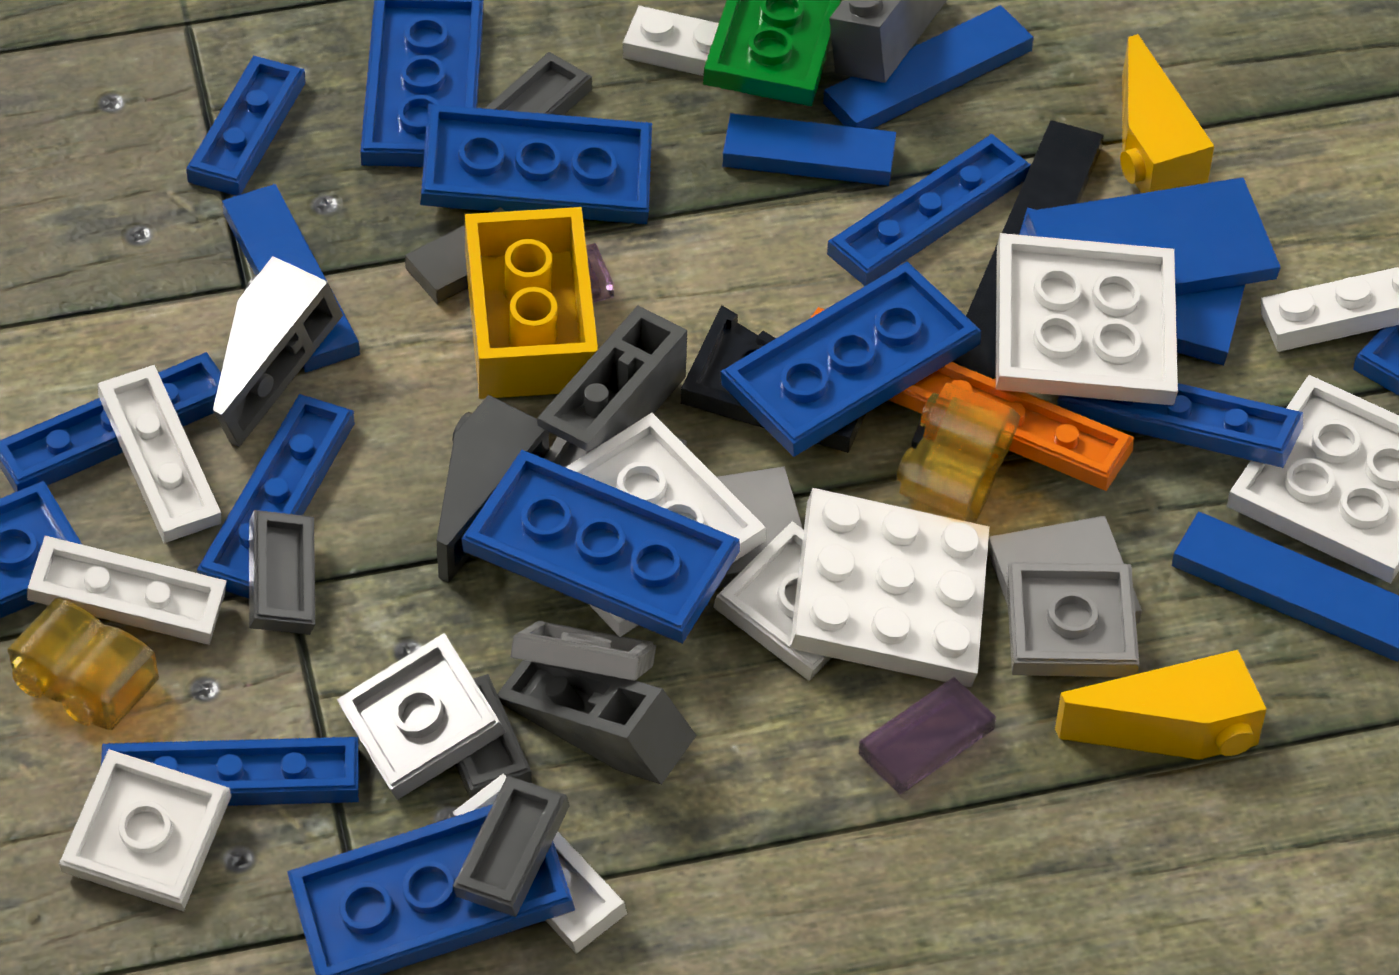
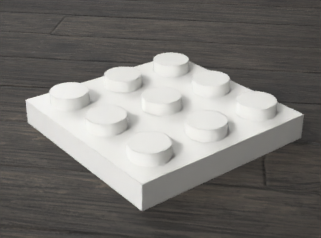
(1086, 319)
(663, 471)
(1336, 483)
(890, 587)

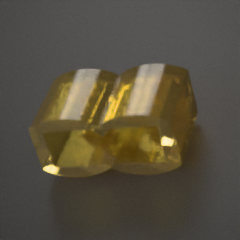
(958, 453)
(83, 665)

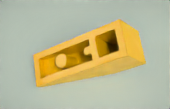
(1159, 133)
(1174, 711)

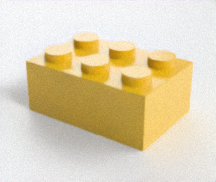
(529, 300)

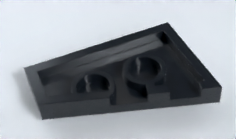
(722, 347)

